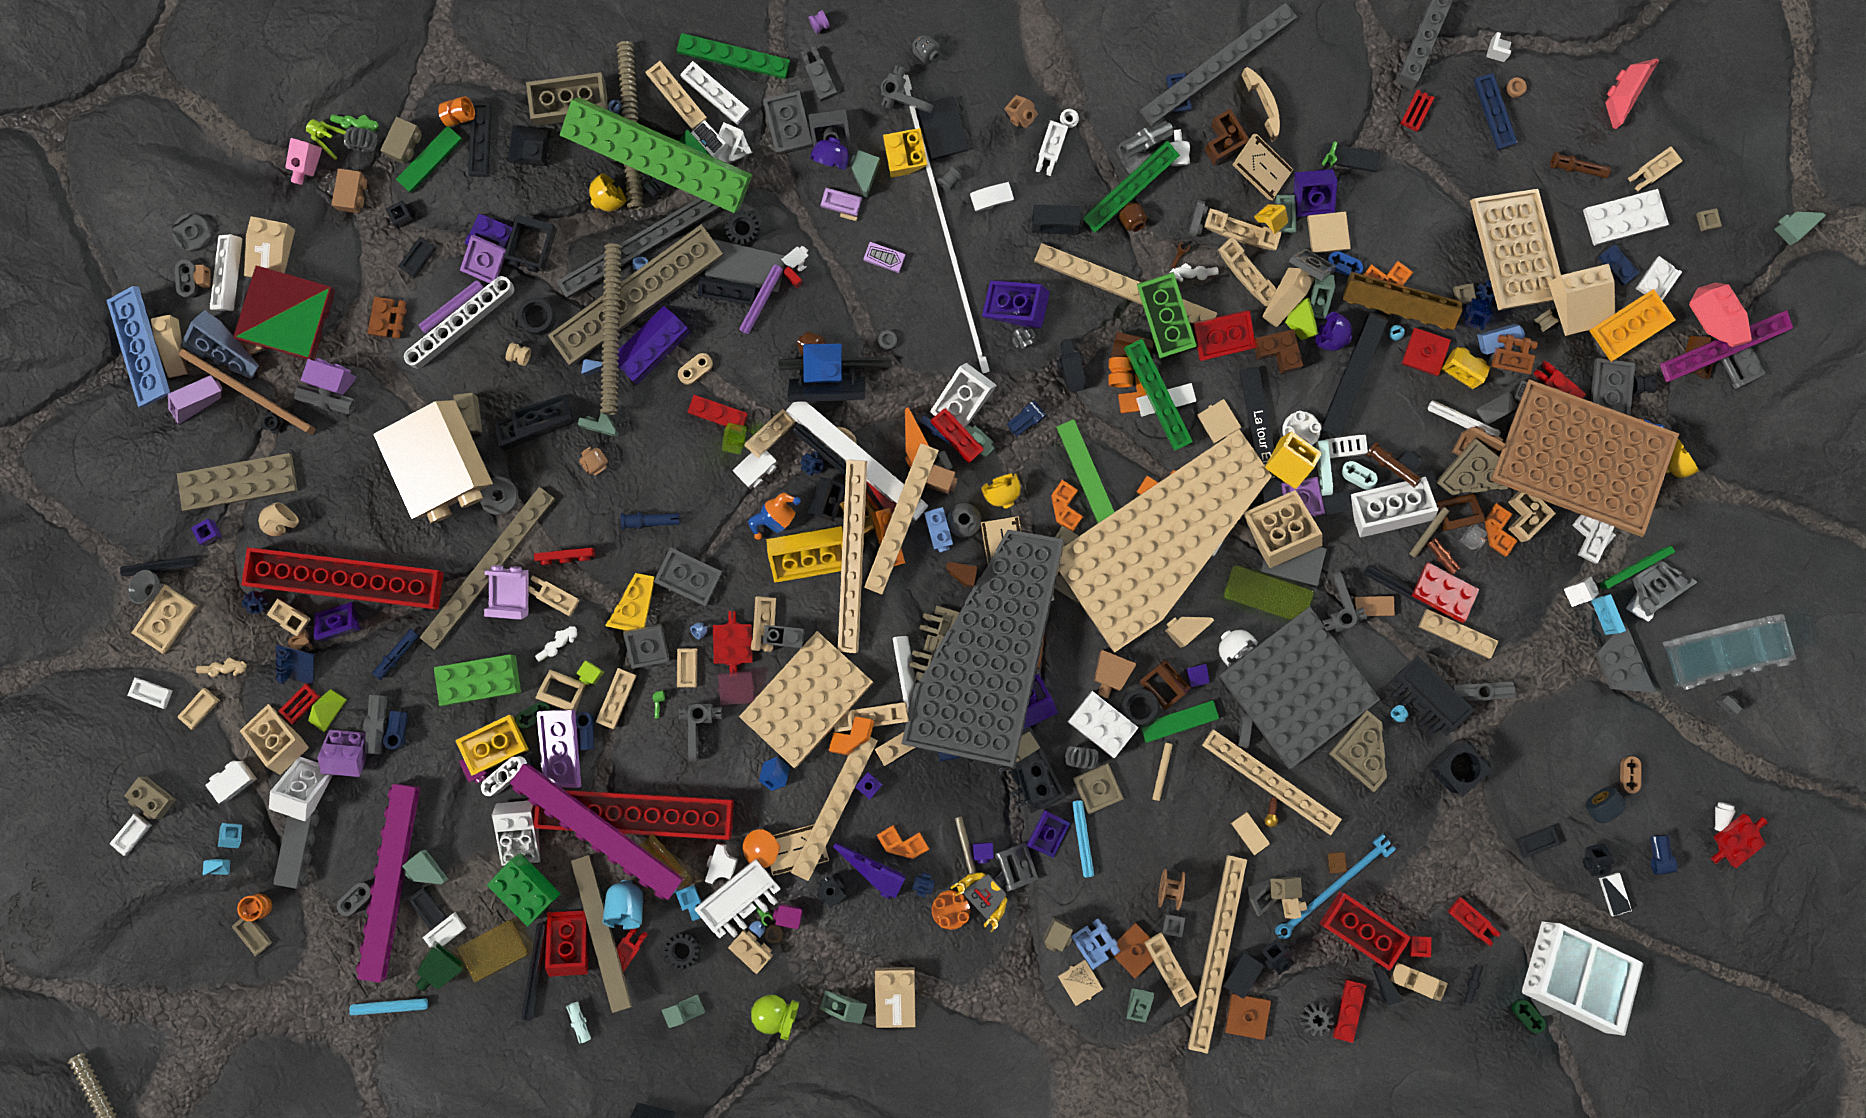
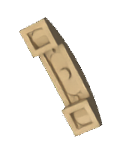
(1254, 81)
(1241, 231)
(1246, 271)
(881, 715)
(1170, 969)

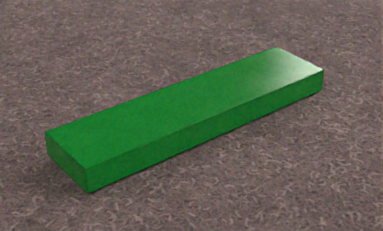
(429, 159)
(1636, 567)
(1180, 721)

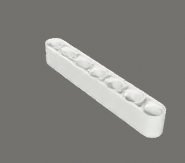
(449, 323)

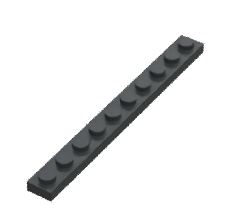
(1218, 64)
(639, 244)

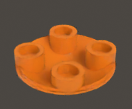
(761, 846)
(950, 910)

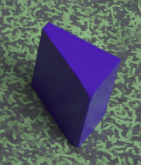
(1198, 675)

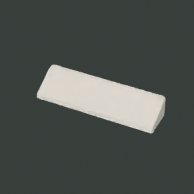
(226, 273)
(906, 673)

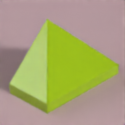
(1302, 320)
(326, 709)

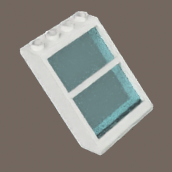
(1582, 978)

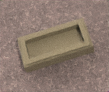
(252, 936)

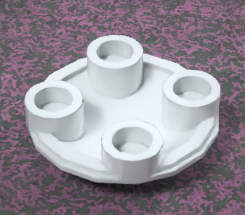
(1303, 425)

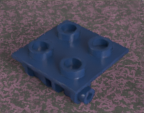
(294, 665)

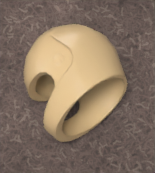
(274, 518)

